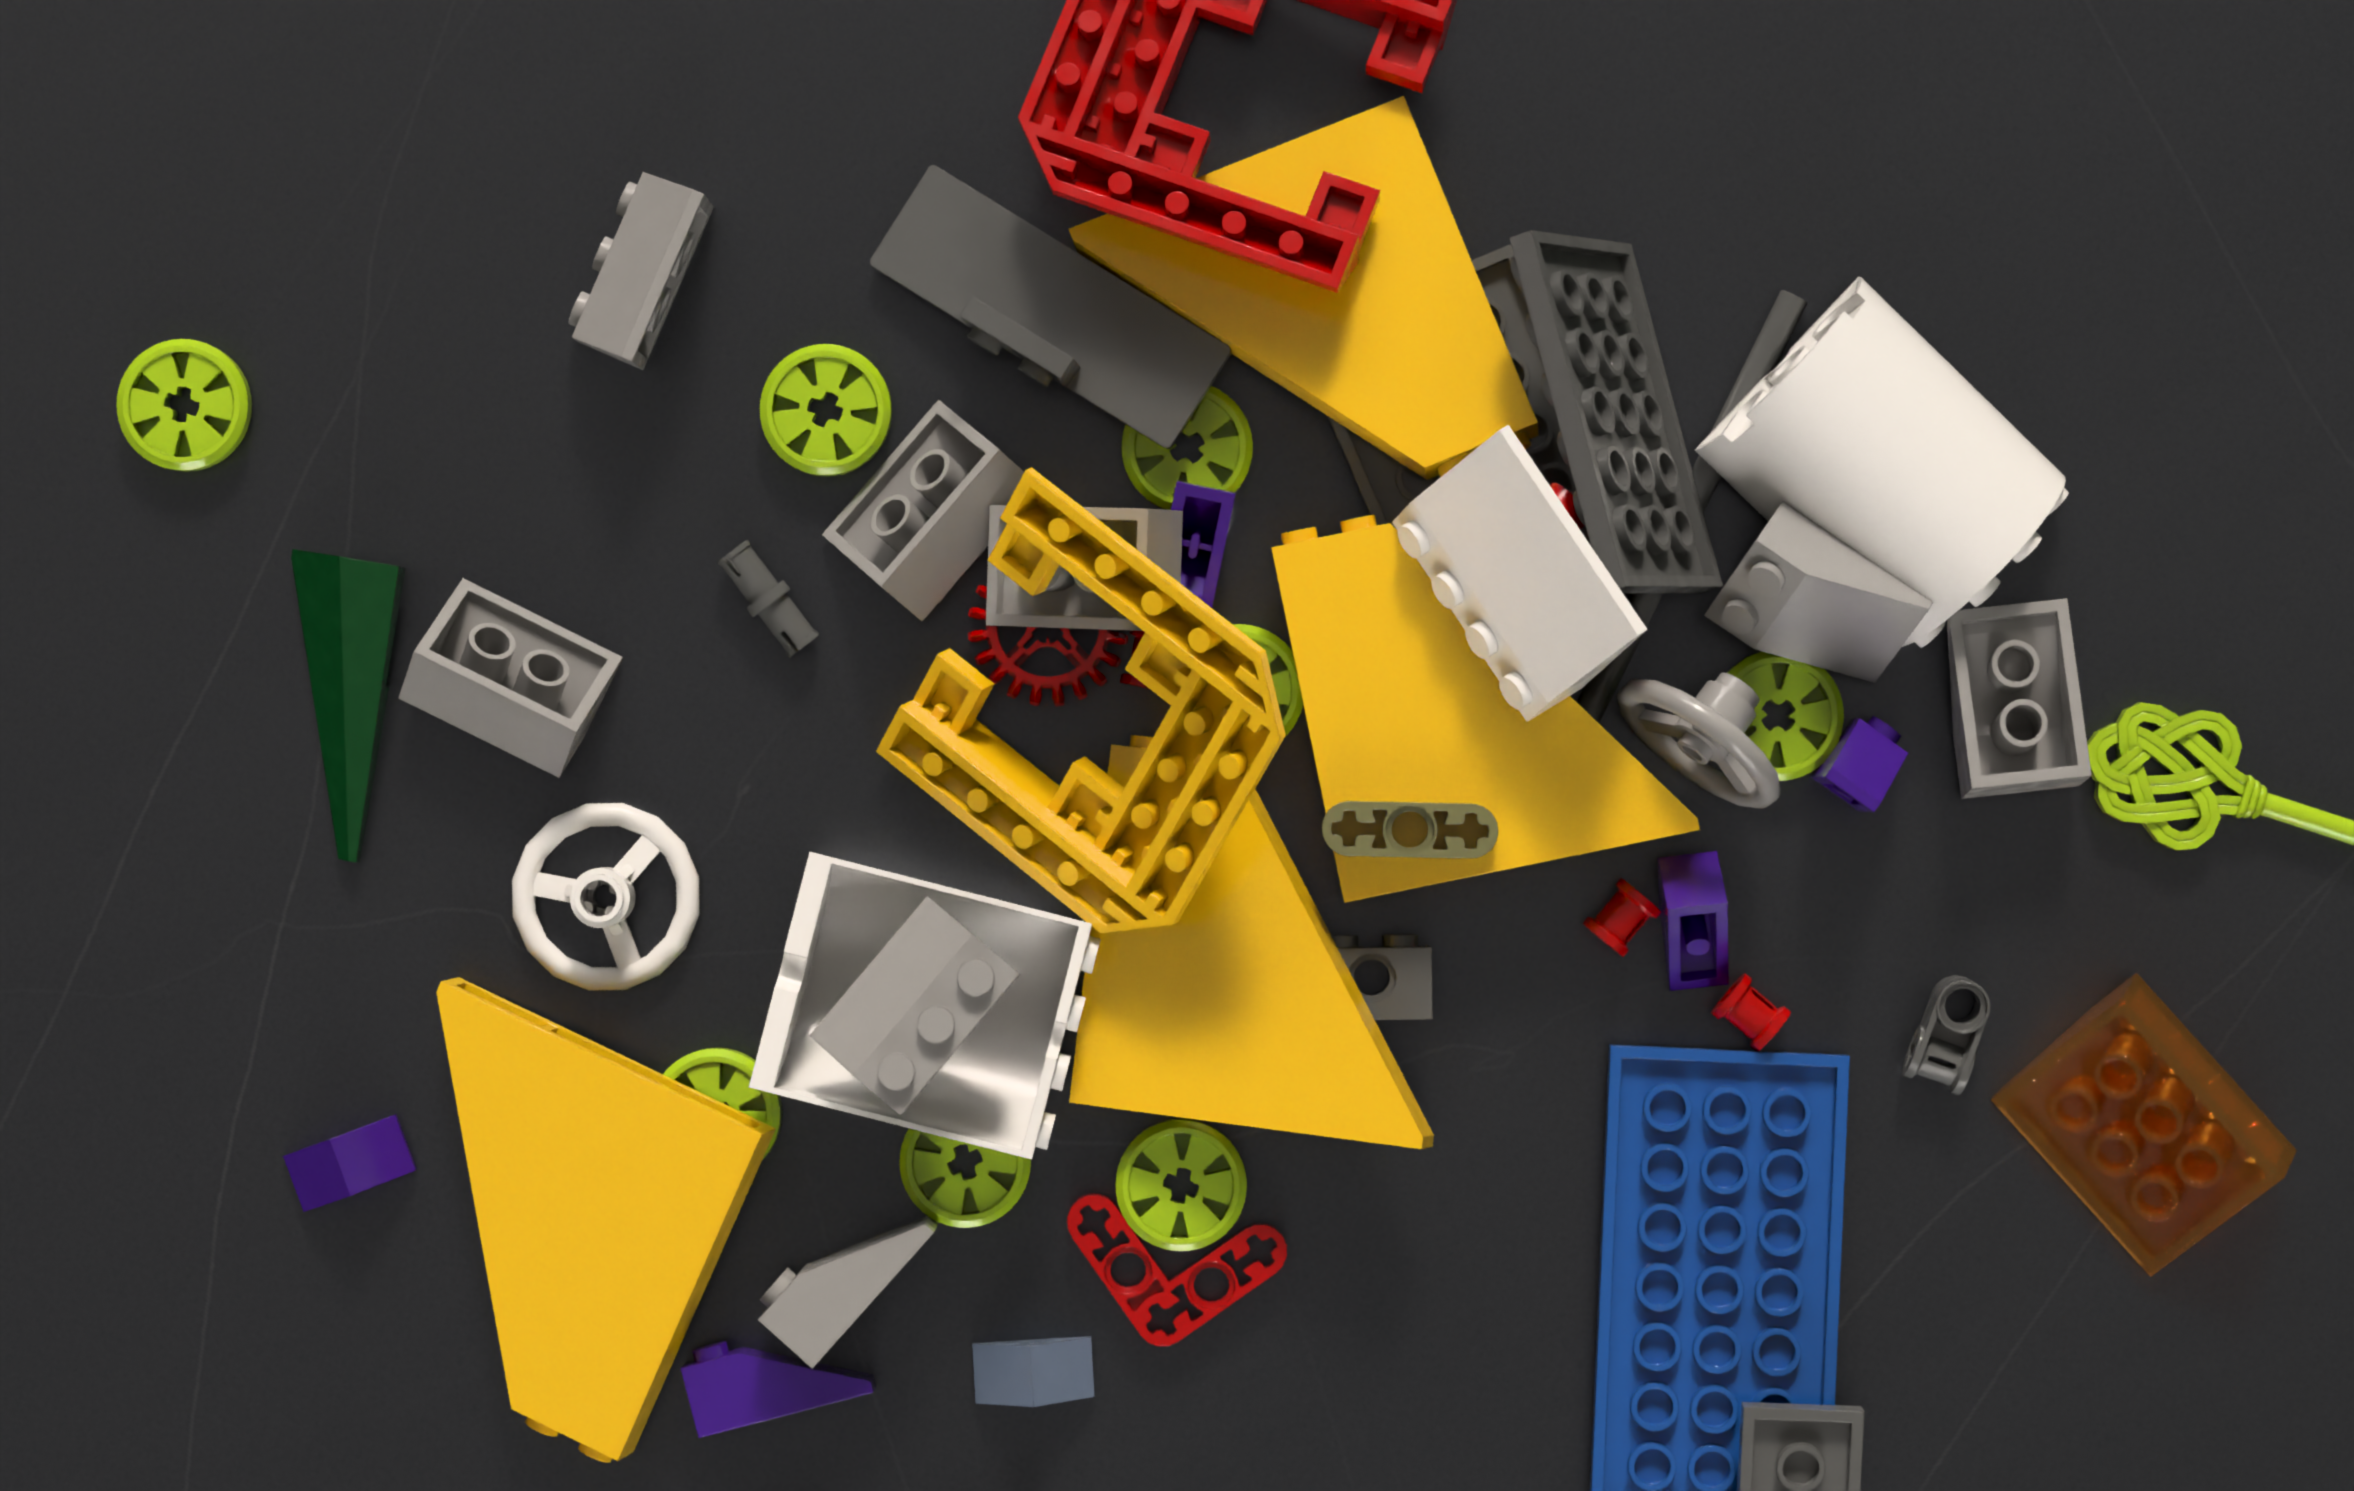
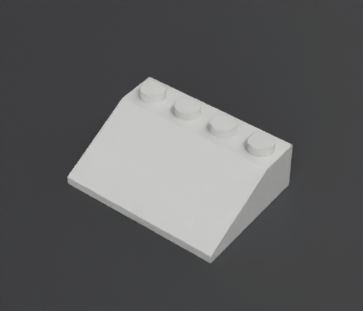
(1518, 575)

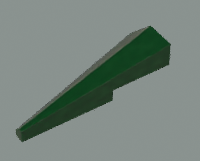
(348, 638)

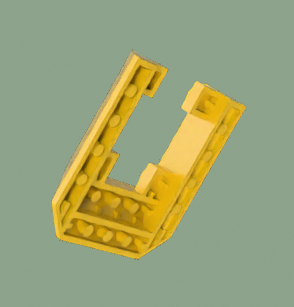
(1099, 847)

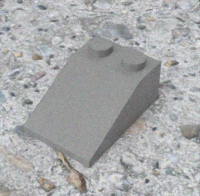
(1066, 599)
(1817, 600)
(2016, 699)
(832, 1292)

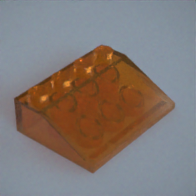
(2145, 1126)

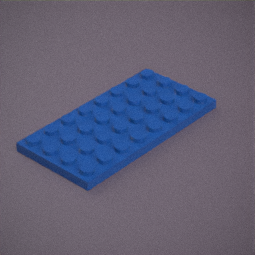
(1713, 1255)

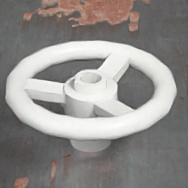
(581, 892)

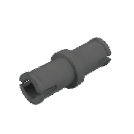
(768, 598)

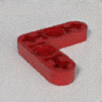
(1155, 1285)

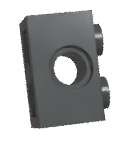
(1409, 975)

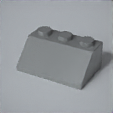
(640, 269)
(926, 510)
(509, 677)
(914, 1005)

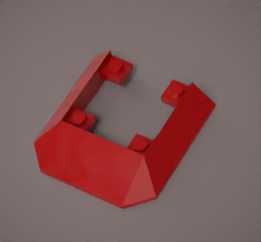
(1109, 147)

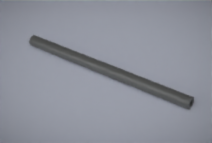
(1760, 362)

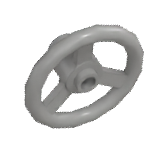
(1708, 730)

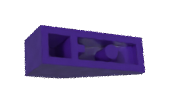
(754, 1386)

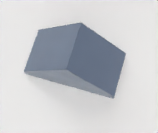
(1033, 1371)

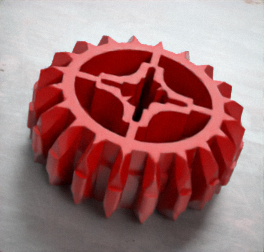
(1010, 662)

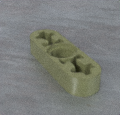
(1455, 816)

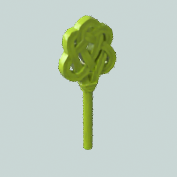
(2128, 776)

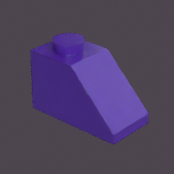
(1862, 763)
(1693, 920)

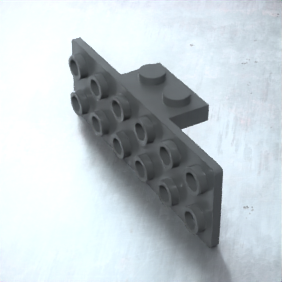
(1050, 307)

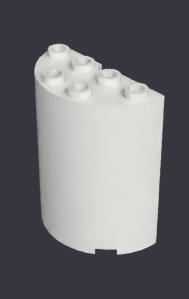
(1890, 456)
(1001, 1074)

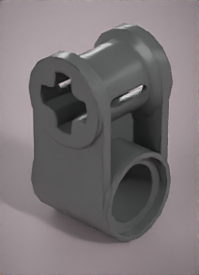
(1946, 1037)

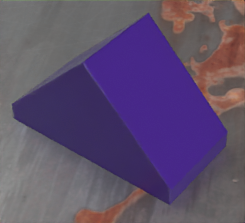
(1204, 535)
(350, 1163)

